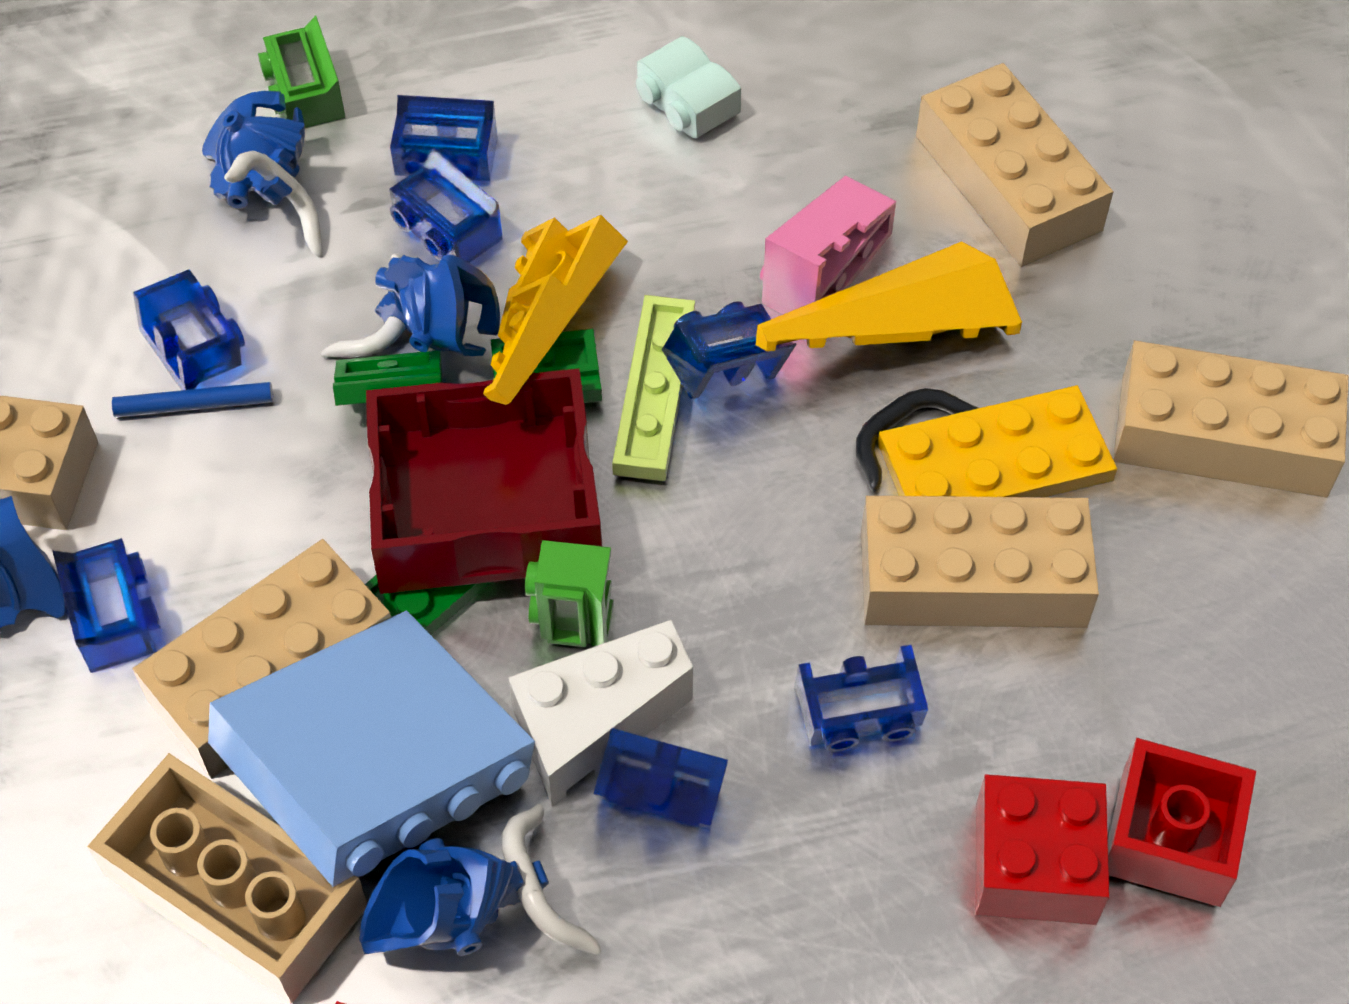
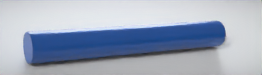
(192, 399)

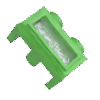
(303, 74)
(570, 593)

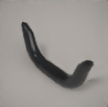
(891, 416)

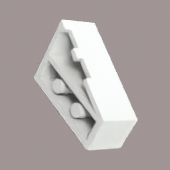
(583, 696)

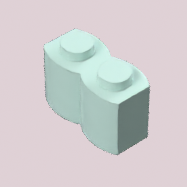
(688, 87)

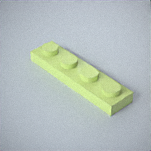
(650, 395)

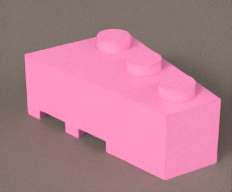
(825, 245)

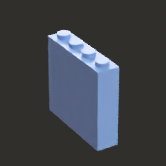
(369, 746)

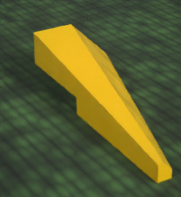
(552, 286)
(907, 304)

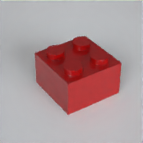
(1180, 822)
(1041, 849)

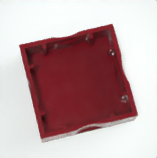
(475, 482)

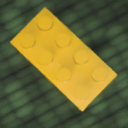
(1001, 450)

